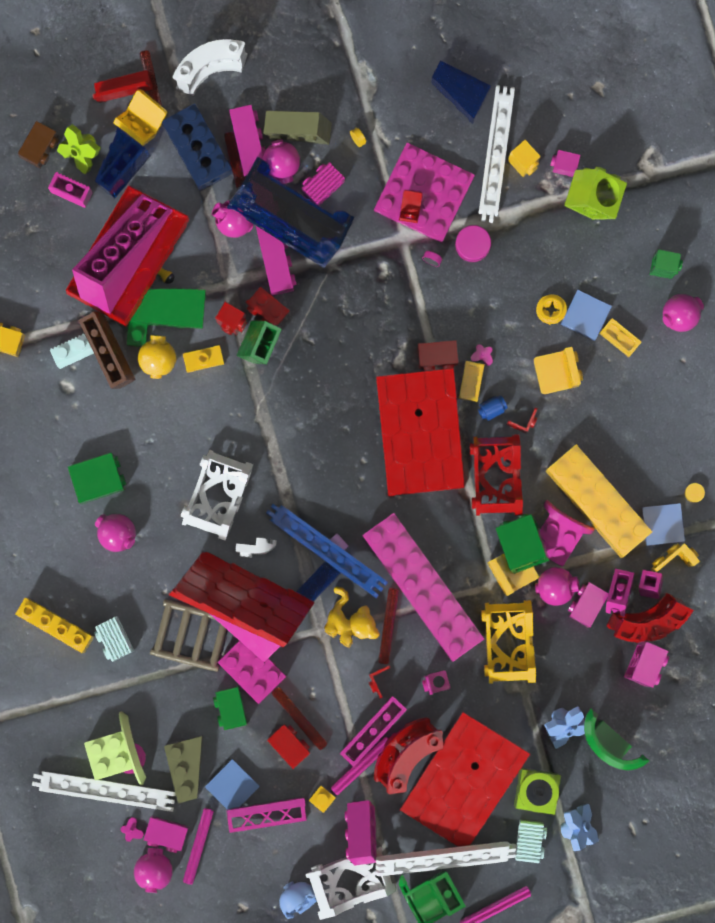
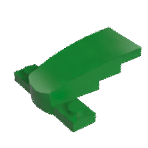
(166, 308)

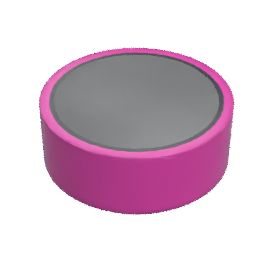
(432, 258)

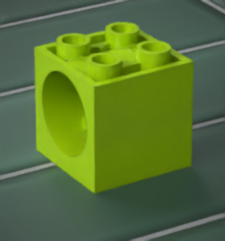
(595, 193)

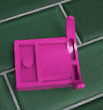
(561, 533)

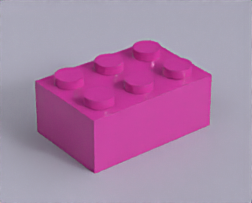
(646, 664)
(251, 672)

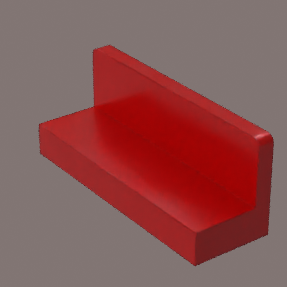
(122, 86)

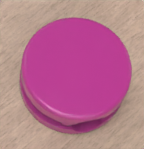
(473, 243)

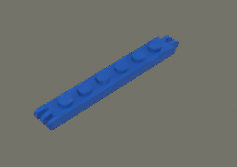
(326, 549)

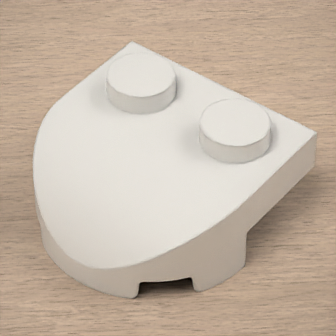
(261, 547)

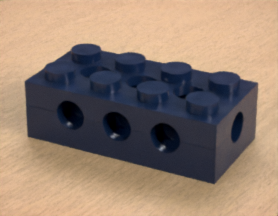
(201, 135)

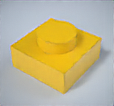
(322, 799)

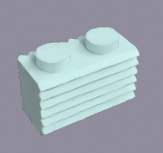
(71, 351)
(114, 639)
(530, 841)

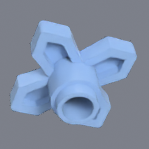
(564, 725)
(578, 827)

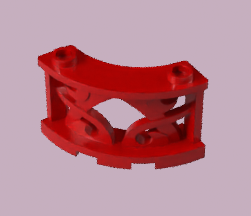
(510, 453)
(653, 623)
(404, 751)

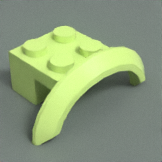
(115, 753)

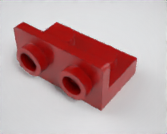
(266, 307)

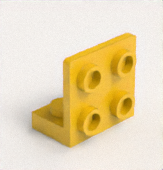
(507, 580)

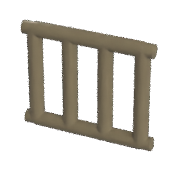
(175, 656)

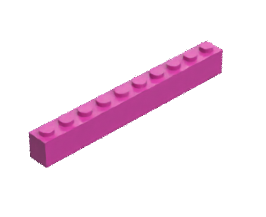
(272, 249)

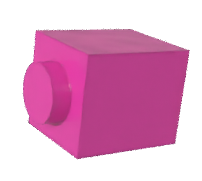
(565, 163)
(651, 584)

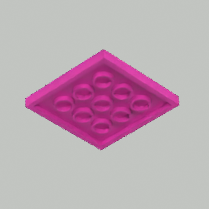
(441, 187)

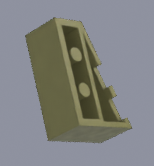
(297, 126)
(185, 767)

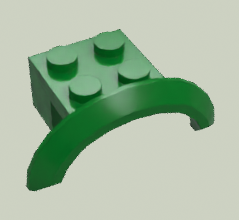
(608, 744)
(432, 898)

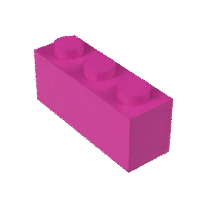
(361, 833)

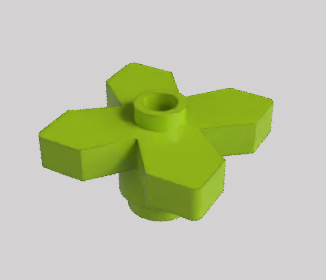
(80, 147)

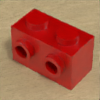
(231, 319)

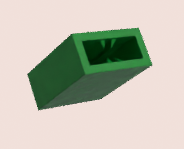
(259, 342)
(97, 478)
(522, 543)

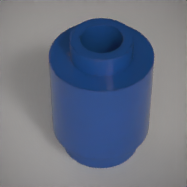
(492, 407)

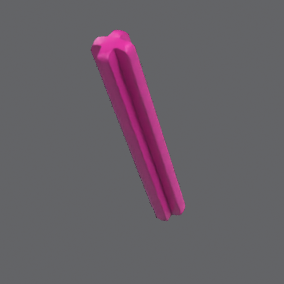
(360, 767)
(198, 846)
(498, 906)

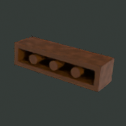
(107, 350)

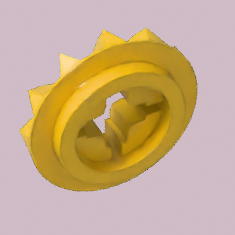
(546, 302)

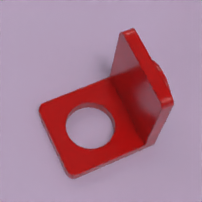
(410, 206)
(531, 423)
(373, 685)

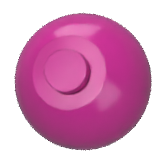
(283, 160)
(230, 221)
(682, 312)
(115, 532)
(557, 586)
(153, 870)

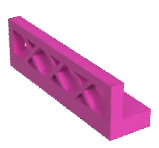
(266, 807)

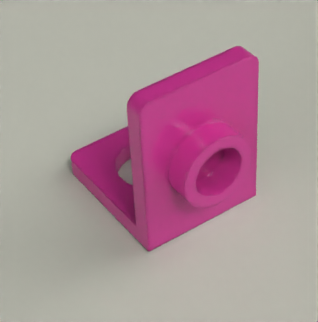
(428, 682)

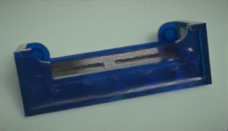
(289, 215)

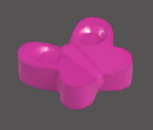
(482, 354)
(131, 830)

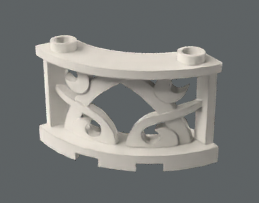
(208, 59)
(225, 520)
(333, 905)

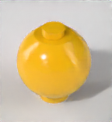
(157, 357)

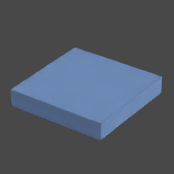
(586, 315)
(664, 523)
(232, 786)

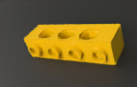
(54, 625)

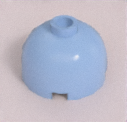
(296, 898)

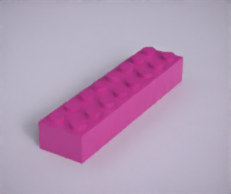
(423, 587)

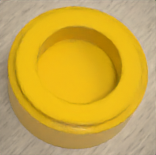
(358, 137)
(694, 492)

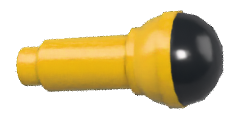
(167, 276)

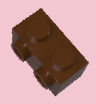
(38, 145)

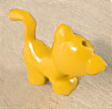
(360, 623)

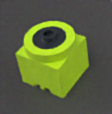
(537, 791)

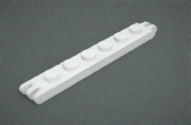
(496, 153)
(104, 790)
(444, 858)

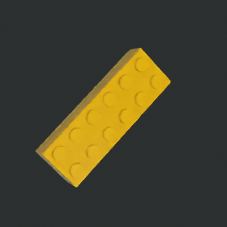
(598, 501)

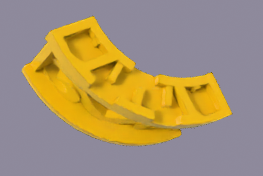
(523, 619)

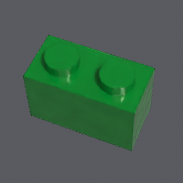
(666, 264)
(231, 708)

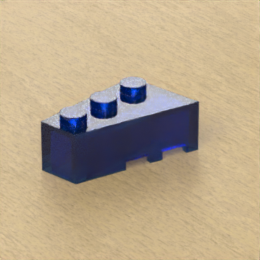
(461, 89)
(121, 164)

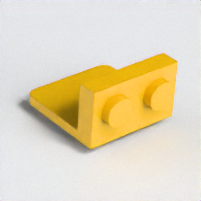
(141, 118)
(558, 371)
(687, 554)

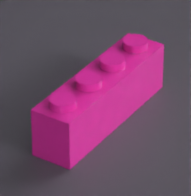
(373, 731)

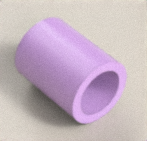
(339, 541)

